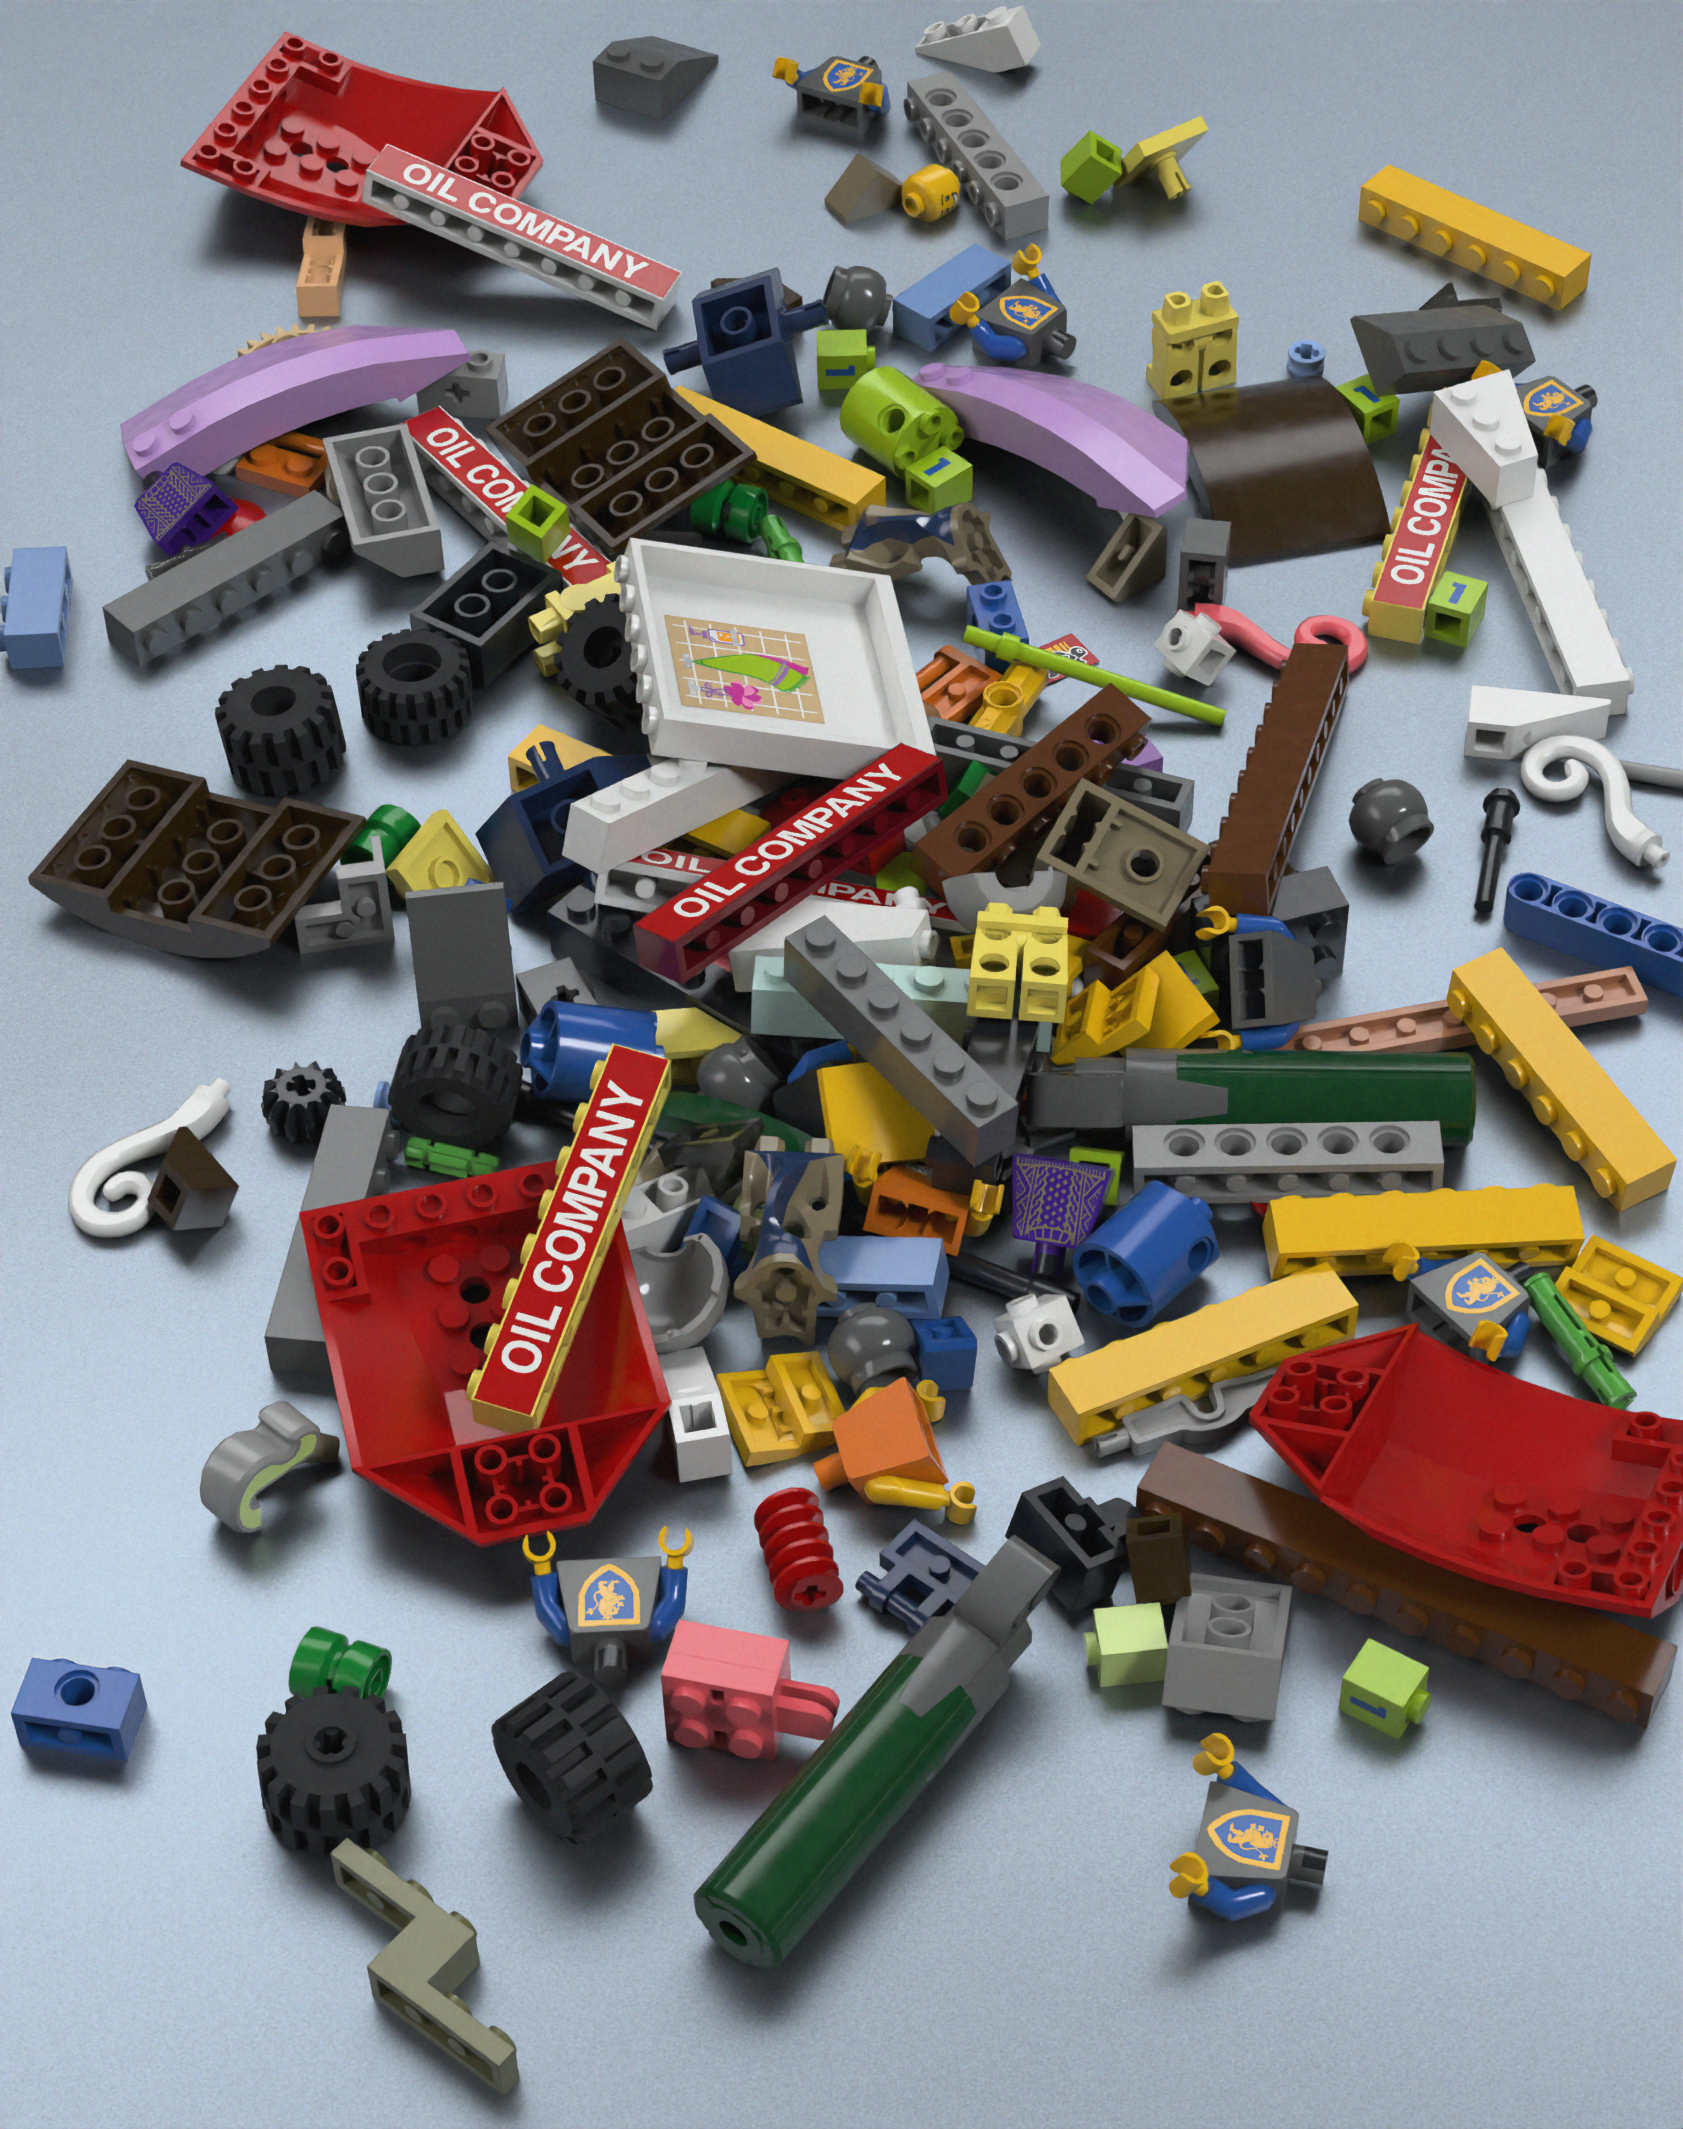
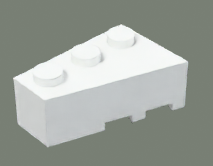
(1487, 436)

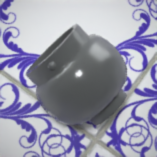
(856, 298)
(1390, 819)
(740, 1074)
(872, 1347)

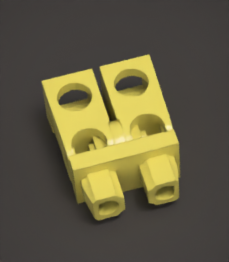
(1191, 339)
(559, 607)
(1021, 946)

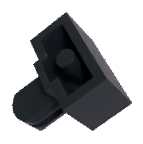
(1077, 1536)

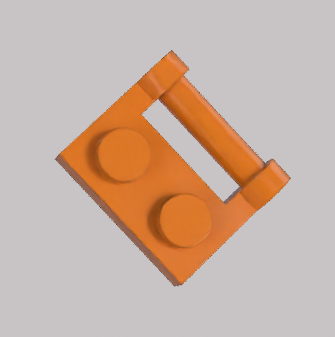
(282, 469)
(961, 689)

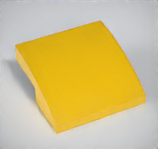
(1179, 1009)
(1106, 1020)
(870, 1112)
(1619, 1294)
(780, 1408)

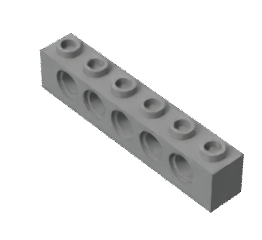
(977, 155)
(1288, 1159)

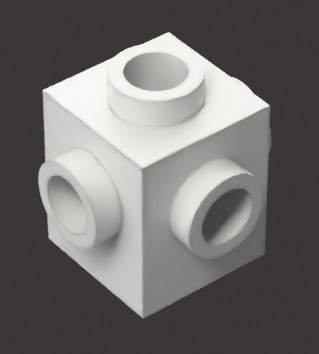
(1194, 647)
(1036, 1332)

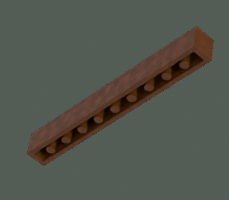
(1277, 780)
(1327, 1555)

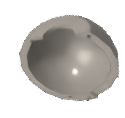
(975, 891)
(682, 1291)

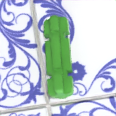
(449, 1158)

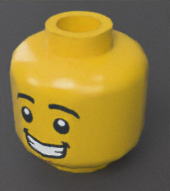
(930, 193)

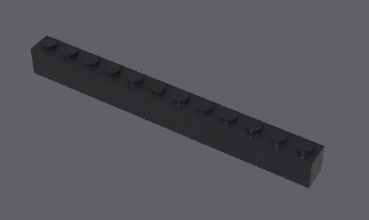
(604, 946)

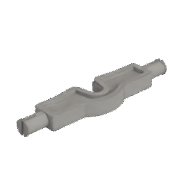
(1181, 1421)

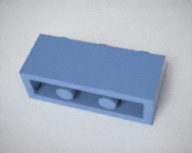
(923, 310)
(36, 607)
(888, 1271)

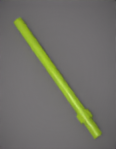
(1009, 648)

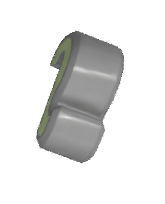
(254, 1460)

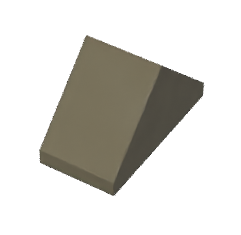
(863, 191)
(1131, 558)

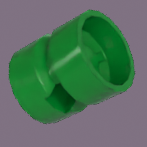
(731, 510)
(395, 831)
(328, 1660)

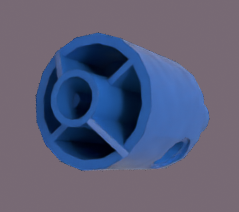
(572, 1037)
(1146, 1254)

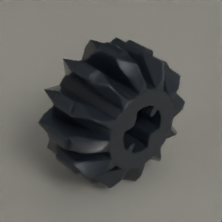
(300, 1100)

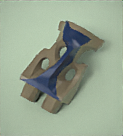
(898, 539)
(786, 1262)

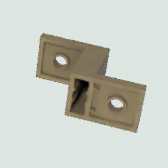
(1095, 847)

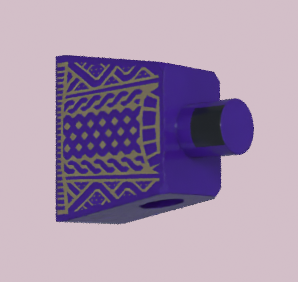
(182, 507)
(1056, 1205)

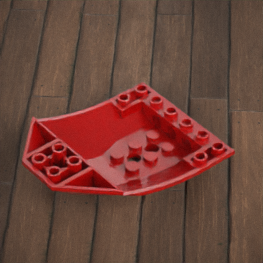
(346, 115)
(403, 1356)
(1460, 1454)

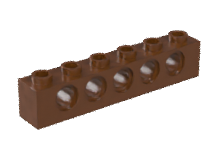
(1103, 718)

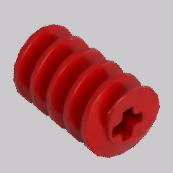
(798, 1551)

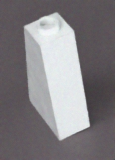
(880, 932)

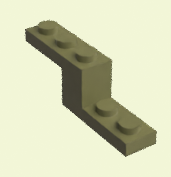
(425, 1965)

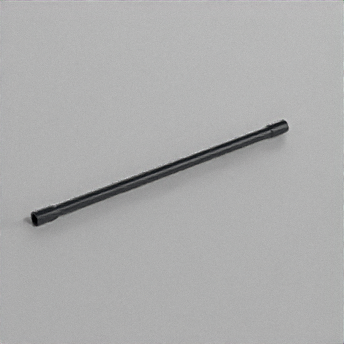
(851, 1222)

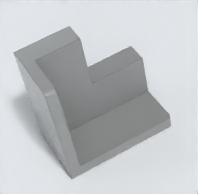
(358, 918)

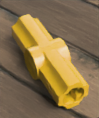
(1011, 699)

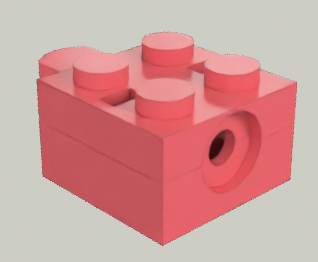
(738, 1693)

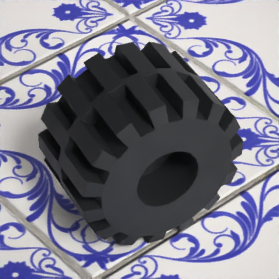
(597, 663)
(280, 730)
(572, 1758)
(346, 1761)

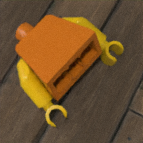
(907, 1205)
(893, 1453)

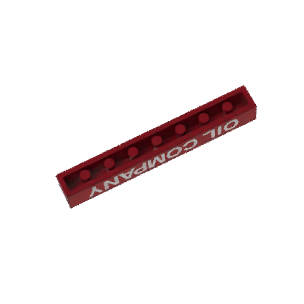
(789, 863)

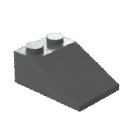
(648, 74)
(462, 956)

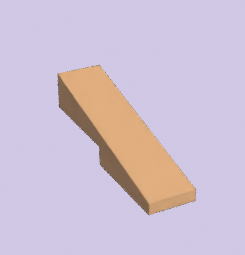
(322, 268)

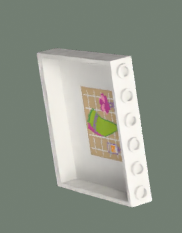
(767, 660)

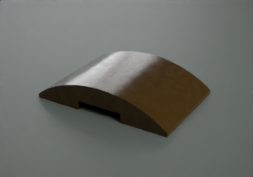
(617, 446)
(1280, 467)
(192, 866)

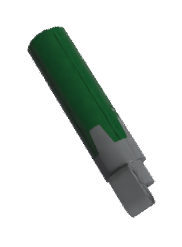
(1257, 1088)
(874, 1764)

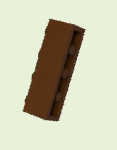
(1132, 944)

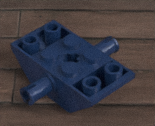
(748, 343)
(529, 828)

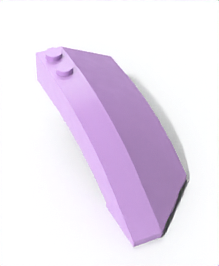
(286, 389)
(1070, 429)

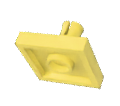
(1161, 156)
(438, 858)

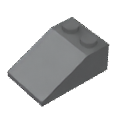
(1227, 1648)

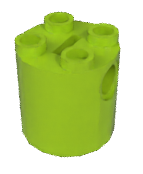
(897, 420)

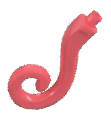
(1247, 635)

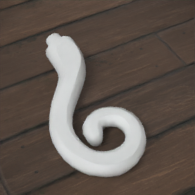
(1626, 831)
(199, 1113)

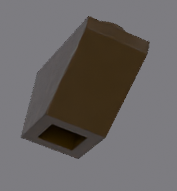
(192, 1186)
(1159, 1558)

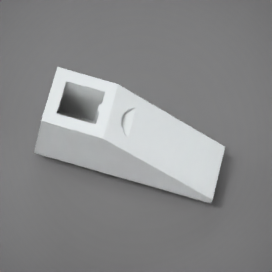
(987, 42)
(1510, 721)
(664, 1207)
(696, 1416)

